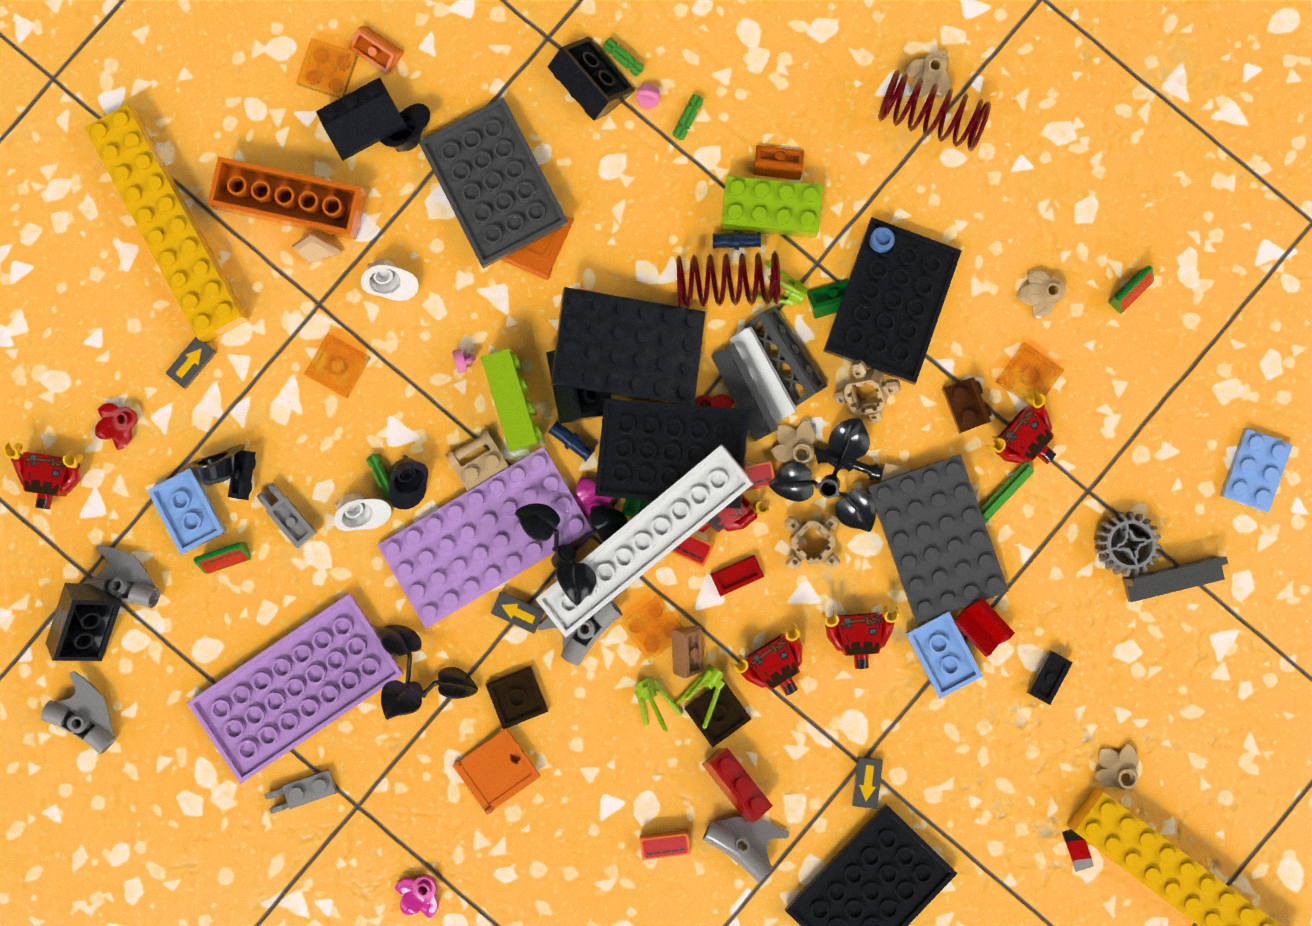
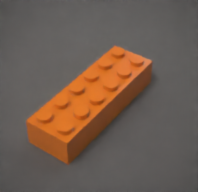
(287, 198)

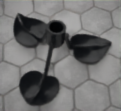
(795, 481)
(540, 524)
(405, 698)

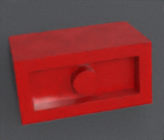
(983, 626)

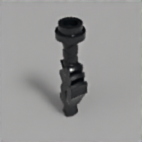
(828, 456)

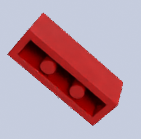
(737, 785)

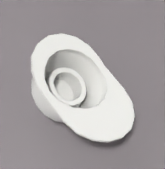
(389, 281)
(359, 513)

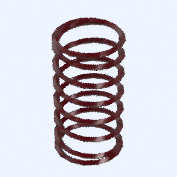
(891, 96)
(774, 289)

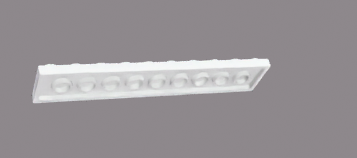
(651, 536)

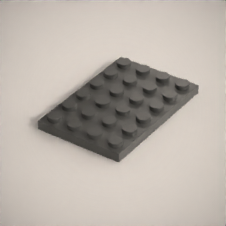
(493, 183)
(937, 538)

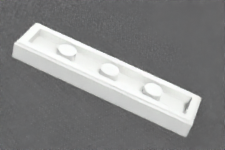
(764, 374)

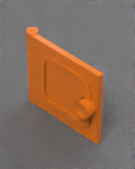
(541, 255)
(493, 774)

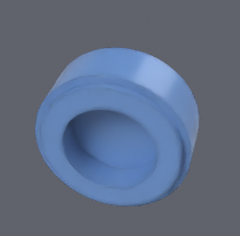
(881, 239)

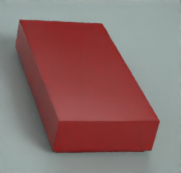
(737, 575)

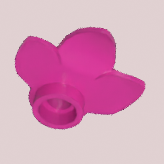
(586, 496)
(417, 898)

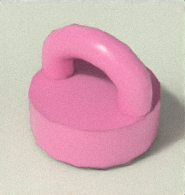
(648, 96)
(462, 360)

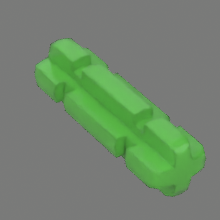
(623, 56)
(687, 117)
(379, 473)

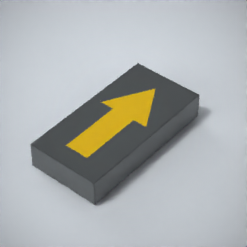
(191, 362)
(517, 612)
(867, 782)

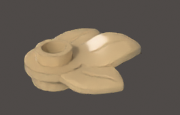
(922, 69)
(1038, 295)
(792, 440)
(1115, 765)

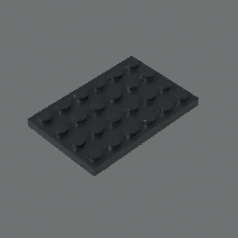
(893, 303)
(627, 347)
(655, 444)
(875, 879)

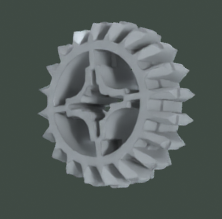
(1131, 554)

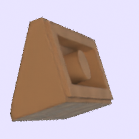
(687, 651)

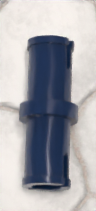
(737, 240)
(571, 440)

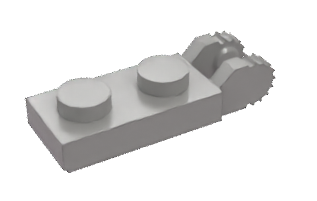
(287, 517)
(303, 791)

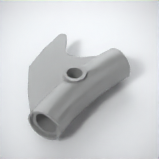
(125, 578)
(580, 641)
(83, 715)
(752, 836)

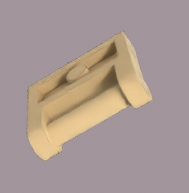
(481, 467)

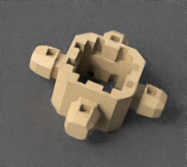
(858, 405)
(829, 523)

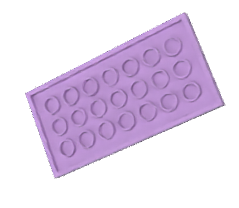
(479, 539)
(295, 688)

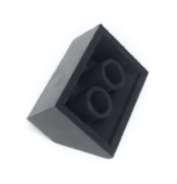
(590, 77)
(361, 119)
(576, 404)
(82, 623)

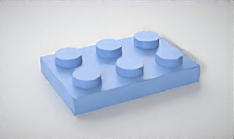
(1256, 470)
(186, 511)
(943, 654)

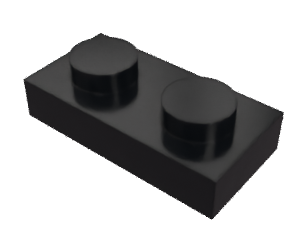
(240, 481)
(1049, 677)

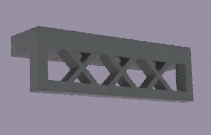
(793, 355)
(744, 391)
(1174, 578)

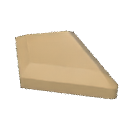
(314, 248)

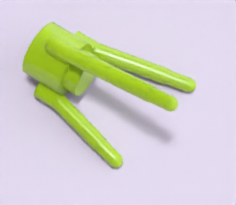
(794, 290)
(710, 678)
(647, 690)

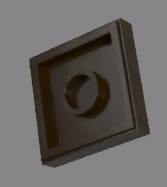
(517, 697)
(726, 717)

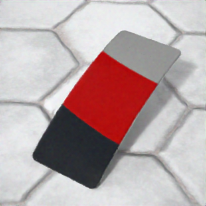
(1078, 850)

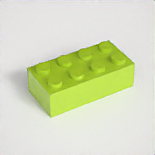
(771, 207)
(511, 400)

